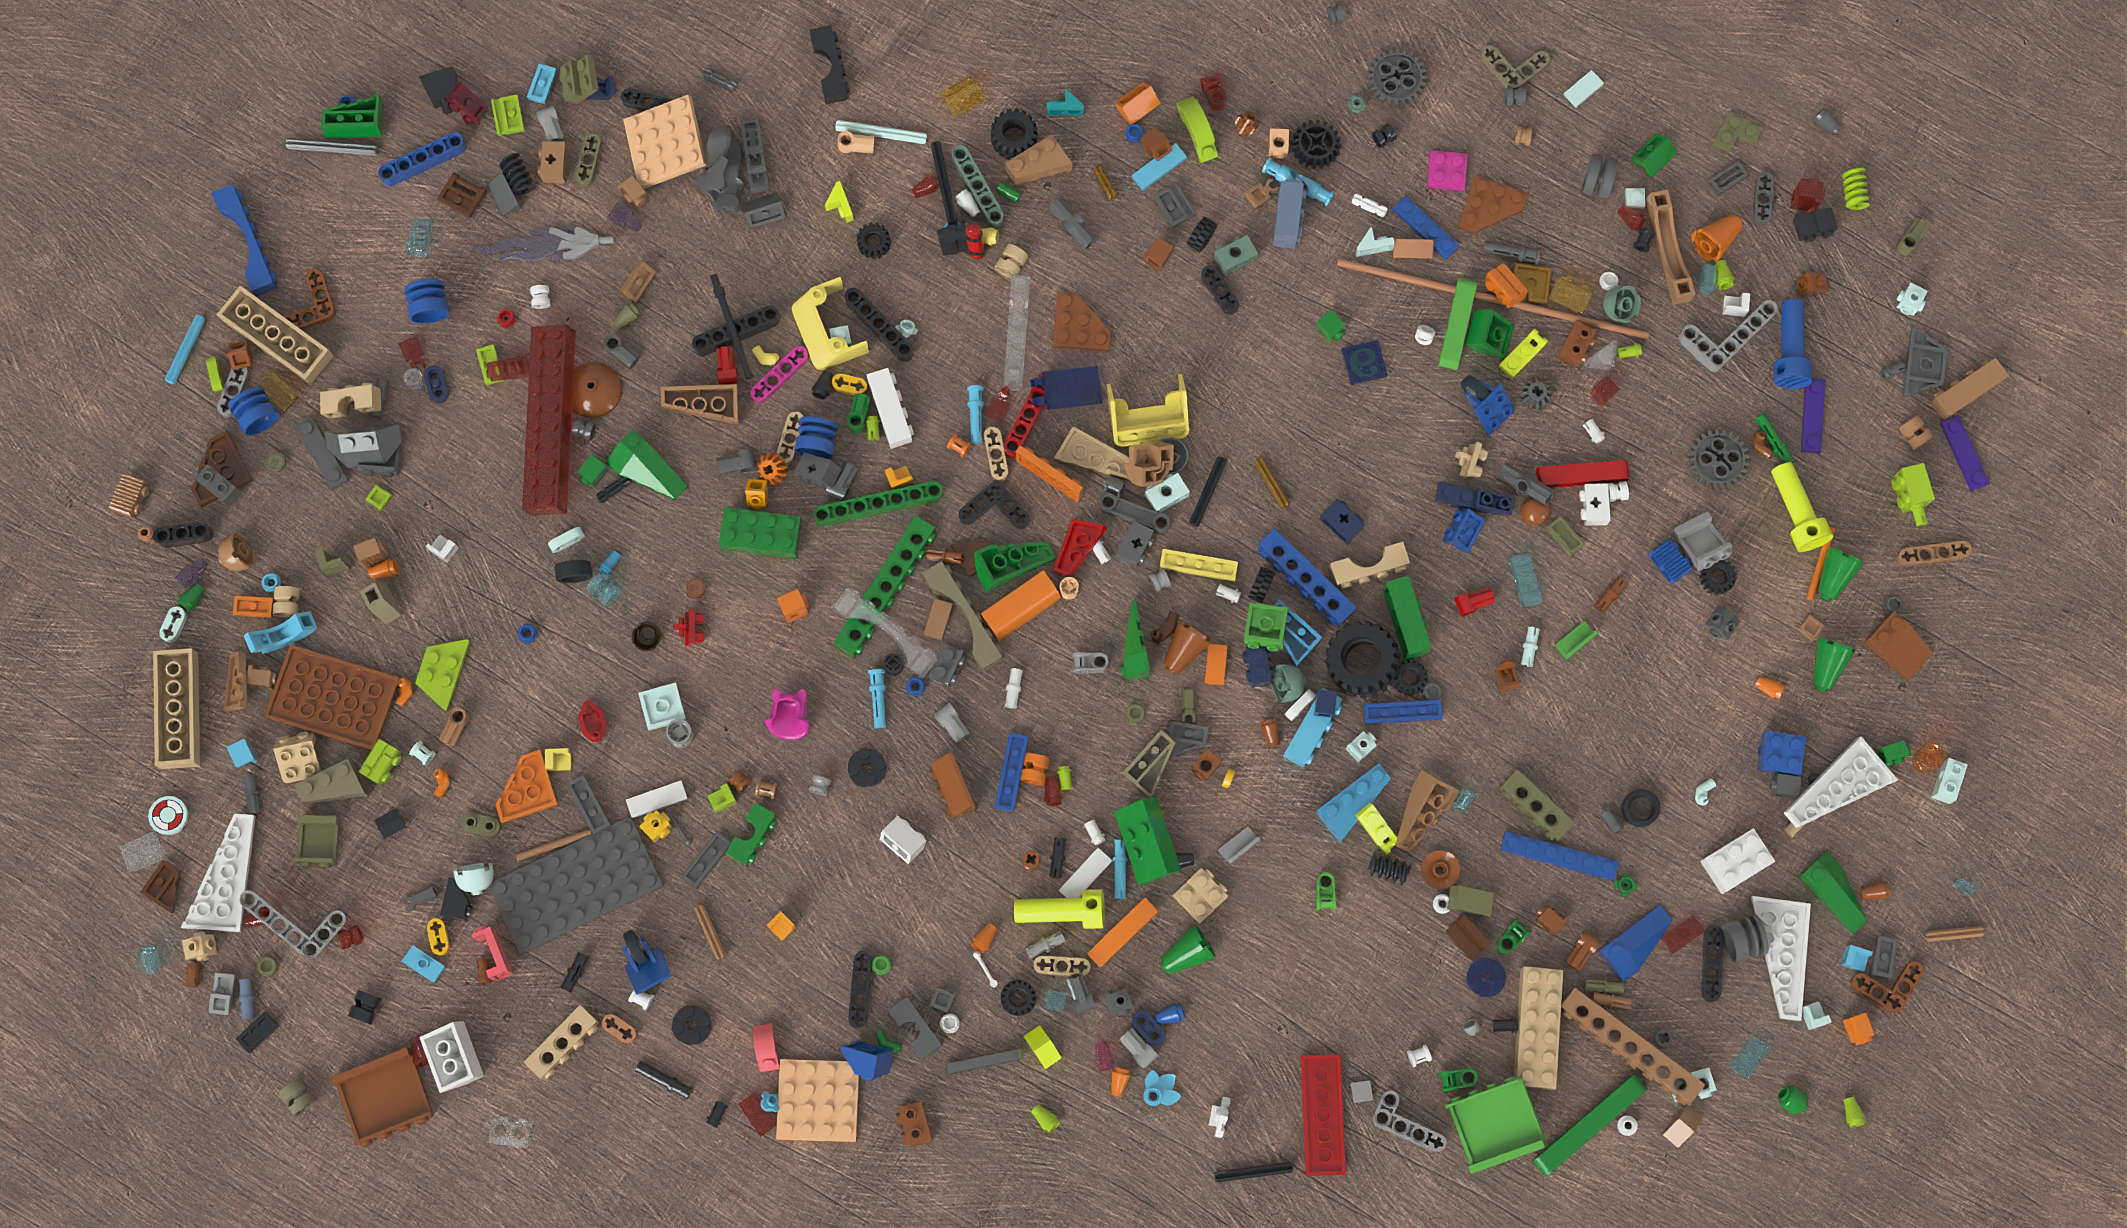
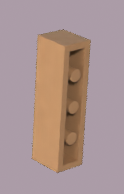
(1969, 389)

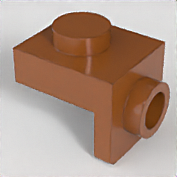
(1812, 283)

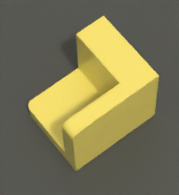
(558, 759)

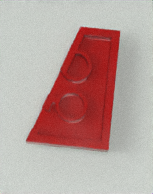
(1077, 545)

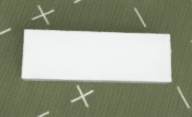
(656, 799)
(1085, 874)

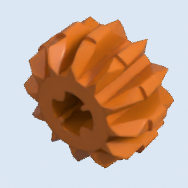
(777, 466)

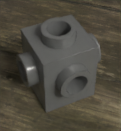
(1722, 623)
(1112, 1005)

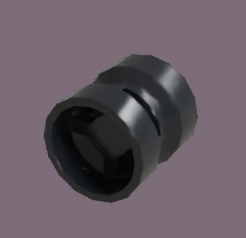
(1383, 136)
(895, 667)

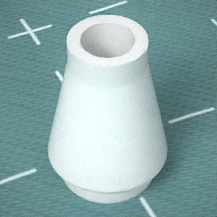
(967, 202)

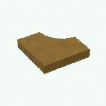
(1536, 280)

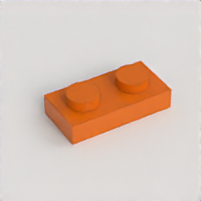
(253, 606)

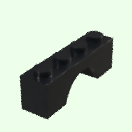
(824, 44)

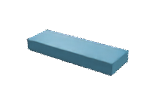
(1157, 169)

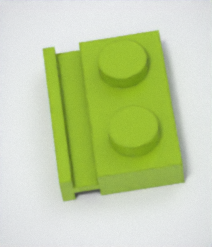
(507, 115)

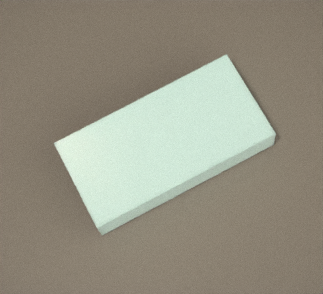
(1583, 89)

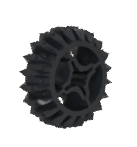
(1321, 149)

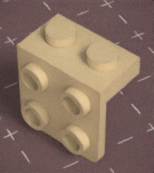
(297, 757)

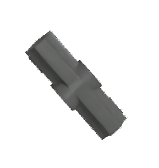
(1072, 223)
(1526, 483)

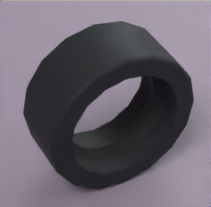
(573, 571)
(1638, 822)

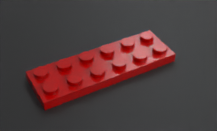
(1322, 1115)

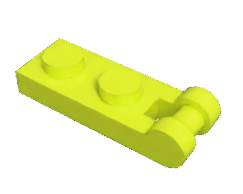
(1523, 354)
(1377, 828)

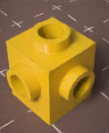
(651, 820)

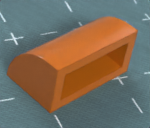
(1137, 103)

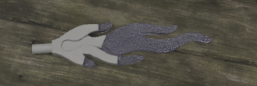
(556, 240)

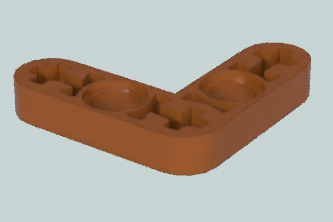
(318, 309)
(1895, 992)

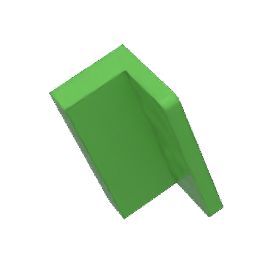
(1576, 640)

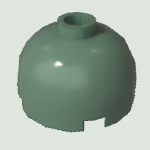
(1622, 303)
(1288, 683)

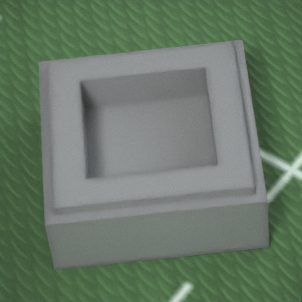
(1361, 1091)

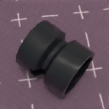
(364, 1007)

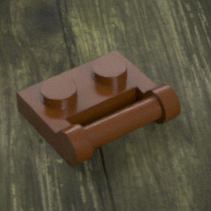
(459, 200)

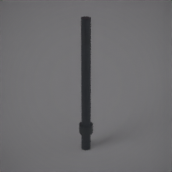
(720, 293)

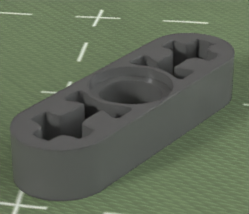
(1768, 191)

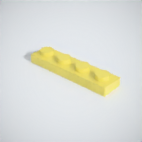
(1198, 565)

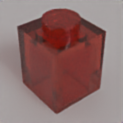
(1604, 391)

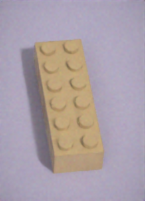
(275, 335)
(176, 708)
(1538, 1027)

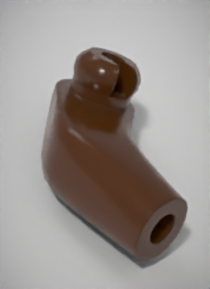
(1167, 629)

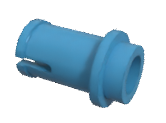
(609, 563)

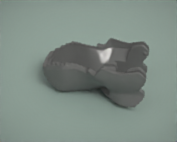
(722, 175)

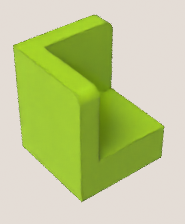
(722, 798)

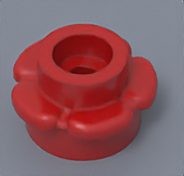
(501, 318)

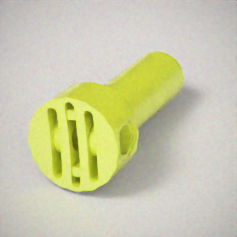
(1800, 510)
(1087, 909)

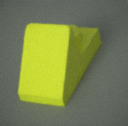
(838, 199)

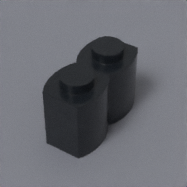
(1815, 224)

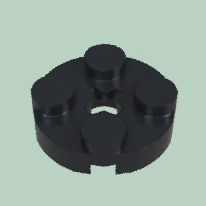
(869, 778)
(680, 1026)

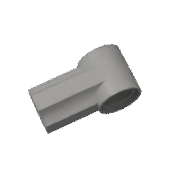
(549, 121)
(949, 719)
(1141, 1052)

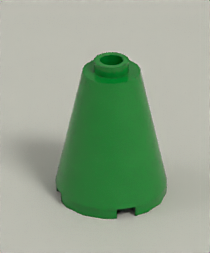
(1837, 573)
(1830, 663)
(1187, 951)

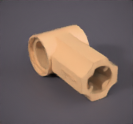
(858, 143)

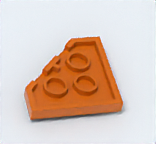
(527, 789)

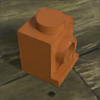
(1551, 919)

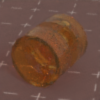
(1928, 758)

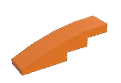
(1122, 932)

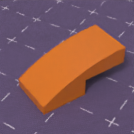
(1216, 664)

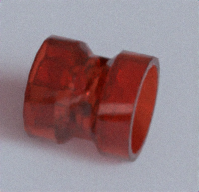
(350, 937)

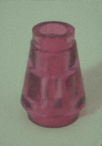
(1103, 1056)

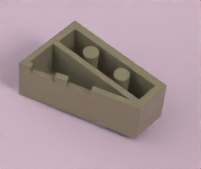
(1150, 762)
(332, 784)

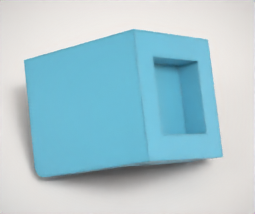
(242, 753)
(1855, 958)

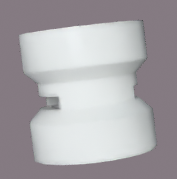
(540, 296)
(1618, 491)

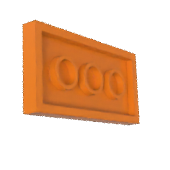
(1053, 476)

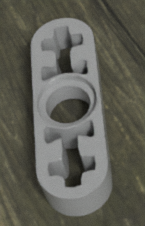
(243, 379)

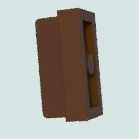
(1468, 937)

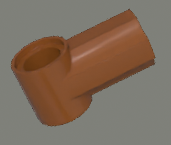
(1585, 946)

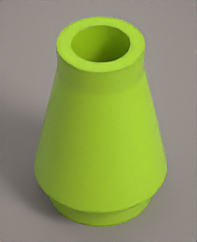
(1725, 277)
(1854, 1114)
(1046, 1119)

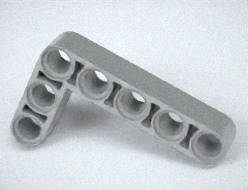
(1732, 340)
(291, 927)

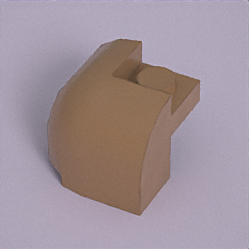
(1149, 462)

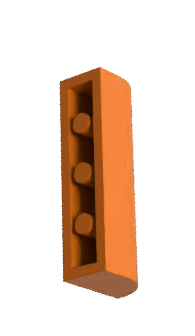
(1020, 606)

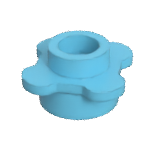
(767, 1105)

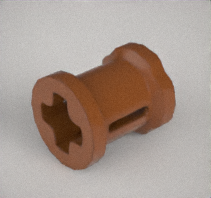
(1032, 854)

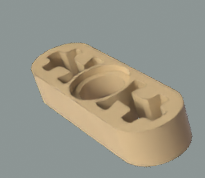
(789, 424)
(993, 468)
(1046, 971)

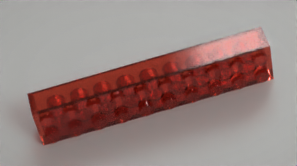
(549, 420)

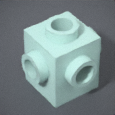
(1911, 299)

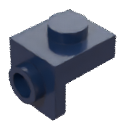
(606, 89)

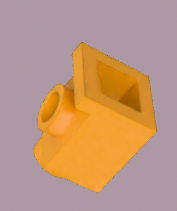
(756, 497)

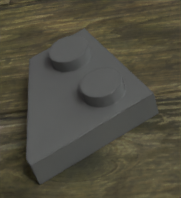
(1187, 737)

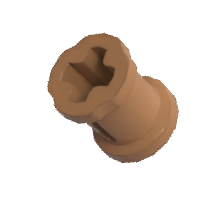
(772, 787)

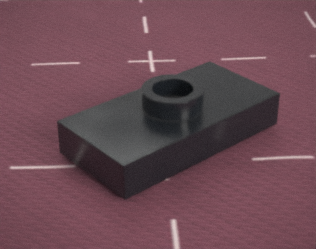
(257, 1032)

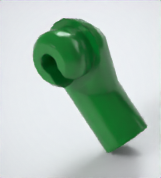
(883, 1042)

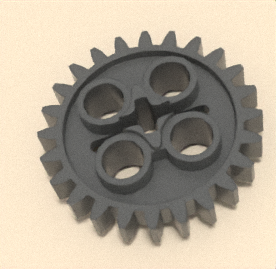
(1401, 92)
(1729, 446)

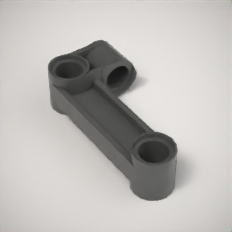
(1130, 511)

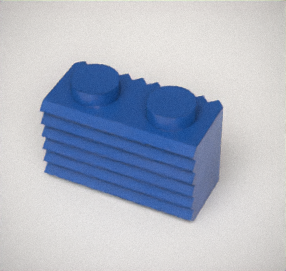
(1670, 561)

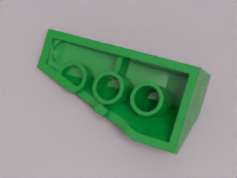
(641, 463)
(1008, 562)
(1135, 656)

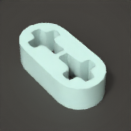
(566, 539)
(169, 622)

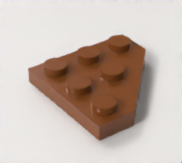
(1490, 204)
(1078, 325)

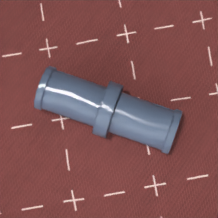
(246, 999)

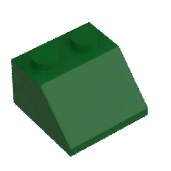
(1489, 333)

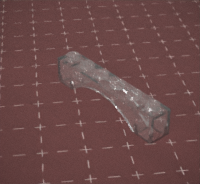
(1017, 332)
(915, 657)

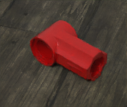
(726, 366)
(1469, 603)

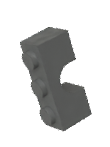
(906, 1012)

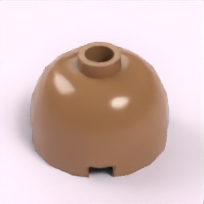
(235, 552)

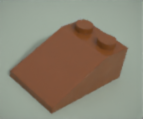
(1899, 645)

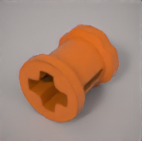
(965, 446)

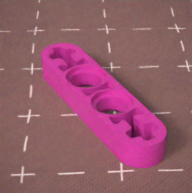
(778, 373)

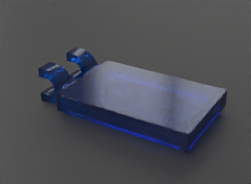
(1069, 388)

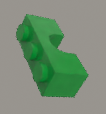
(745, 850)

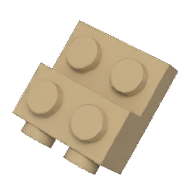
(1201, 895)

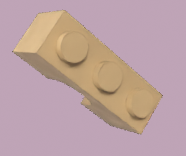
(335, 401)

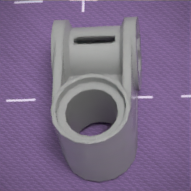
(1088, 663)

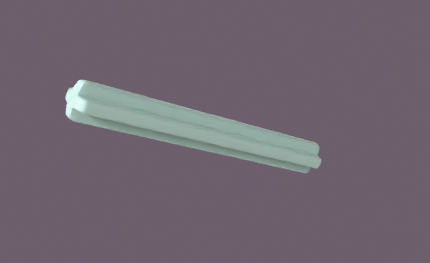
(880, 131)

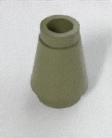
(626, 315)

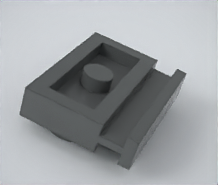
(1174, 205)

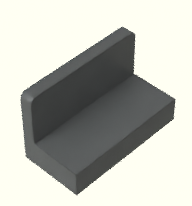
(763, 210)

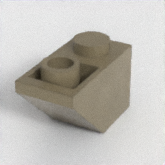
(381, 602)

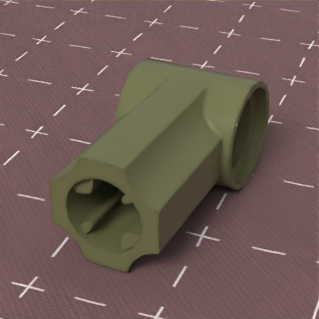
(1912, 236)

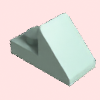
(1371, 246)

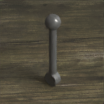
(688, 841)

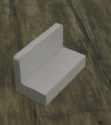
(1239, 845)

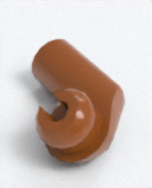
(1759, 444)

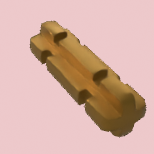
(1105, 182)

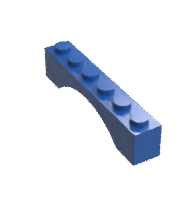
(258, 273)

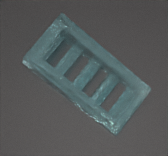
(415, 251)

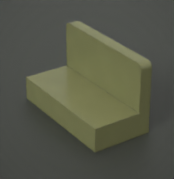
(329, 566)

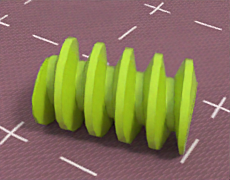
(1853, 189)

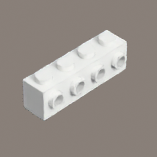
(889, 408)

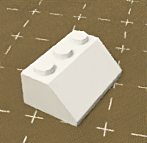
(451, 1056)

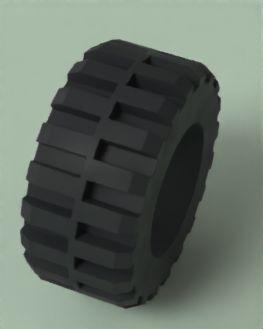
(1355, 636)

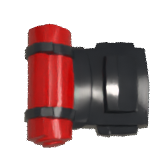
(962, 238)

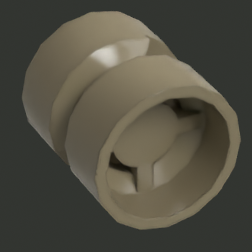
(298, 1099)

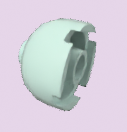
(474, 877)

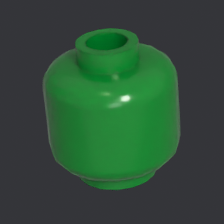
(1793, 1099)

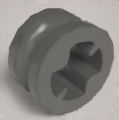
(1660, 1032)

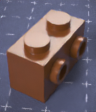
(1577, 343)
(914, 1124)

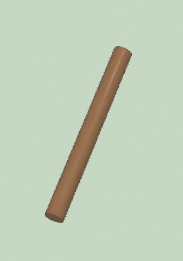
(553, 845)

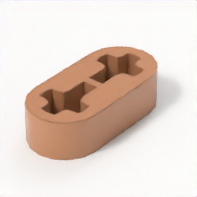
(616, 1032)

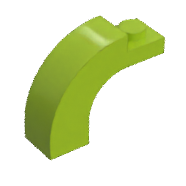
(1199, 128)

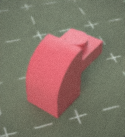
(765, 1047)

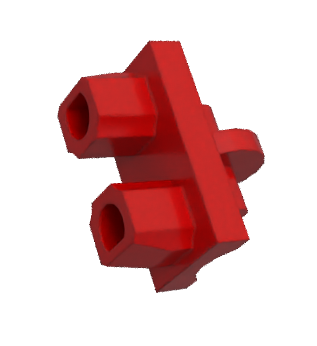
(691, 619)

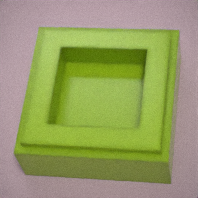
(378, 498)

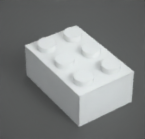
(1737, 861)

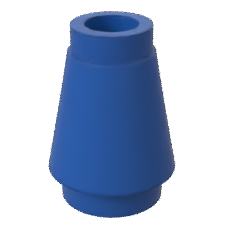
(1171, 1014)

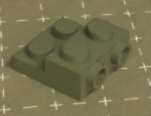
(578, 79)

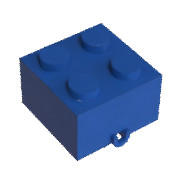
(1781, 753)

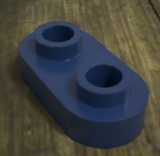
(436, 385)
(1148, 1027)

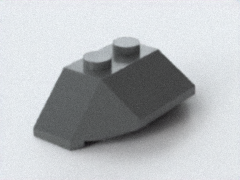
(364, 444)

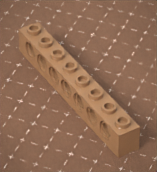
(1643, 1048)

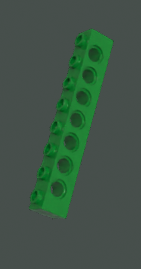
(917, 528)

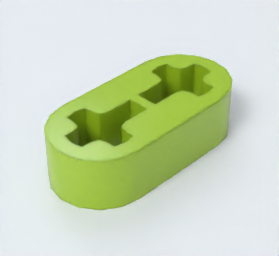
(215, 373)

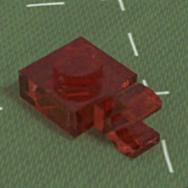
(998, 408)

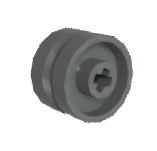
(1599, 176)

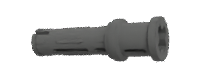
(1521, 253)

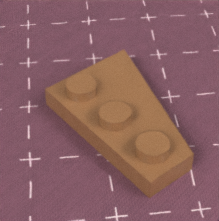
(236, 683)

